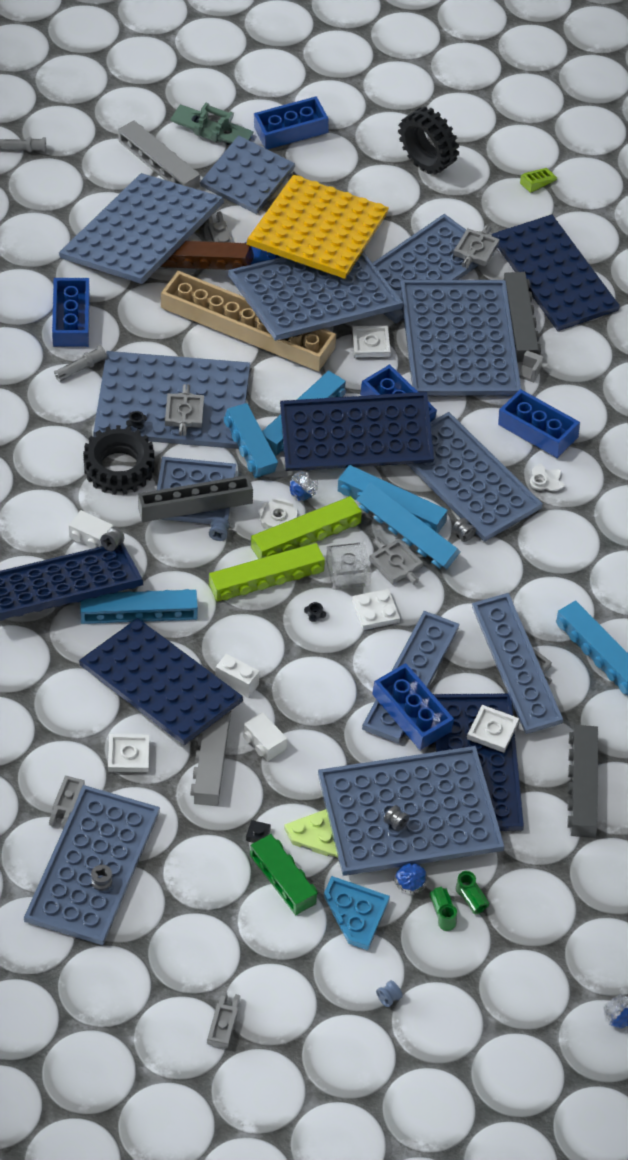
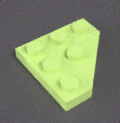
(313, 833)

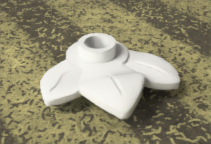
(545, 479)

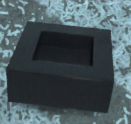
(257, 831)

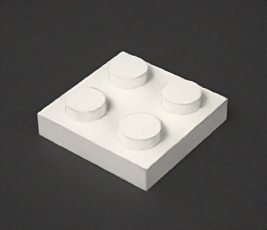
(371, 341)
(375, 609)
(493, 728)
(128, 753)

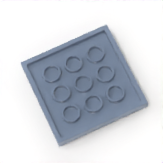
(247, 174)
(183, 472)

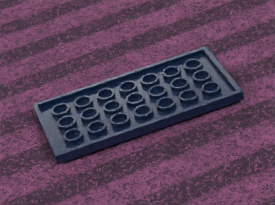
(557, 272)
(356, 431)
(66, 580)
(161, 681)
(498, 767)

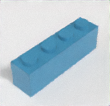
(250, 440)

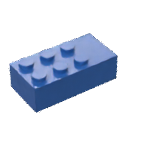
(291, 122)
(71, 312)
(390, 382)
(538, 423)
(413, 706)

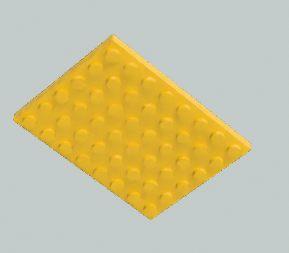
(318, 226)

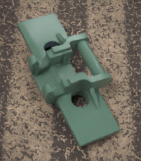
(204, 127)

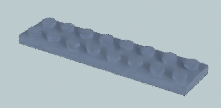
(423, 655)
(517, 663)

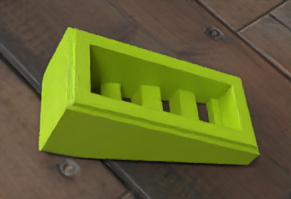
(531, 183)

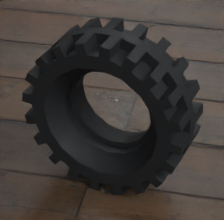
(418, 146)
(119, 441)

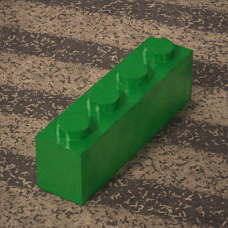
(283, 874)

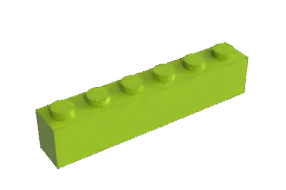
(307, 528)
(266, 572)

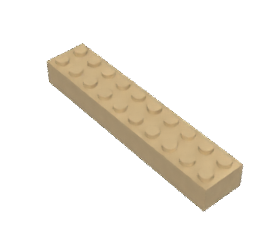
(235, 317)

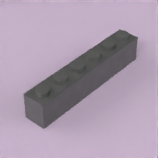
(522, 314)
(195, 498)
(583, 781)

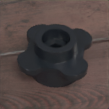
(136, 419)
(315, 607)

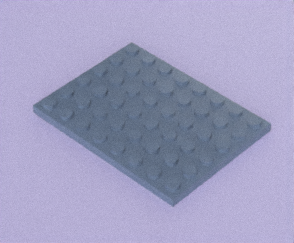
(141, 228)
(303, 299)
(460, 337)
(142, 385)
(439, 792)

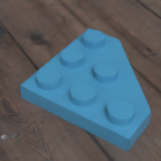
(356, 910)

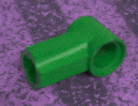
(471, 893)
(444, 908)

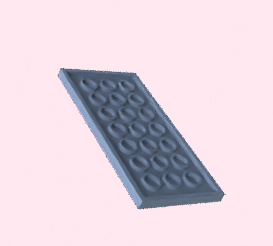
(424, 257)
(474, 480)
(98, 832)

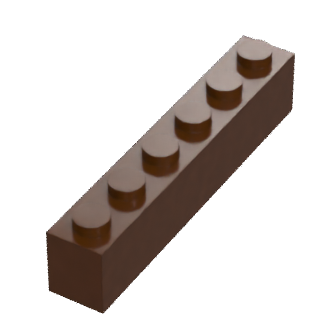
(210, 255)

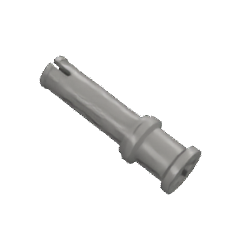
(24, 144)
(87, 360)

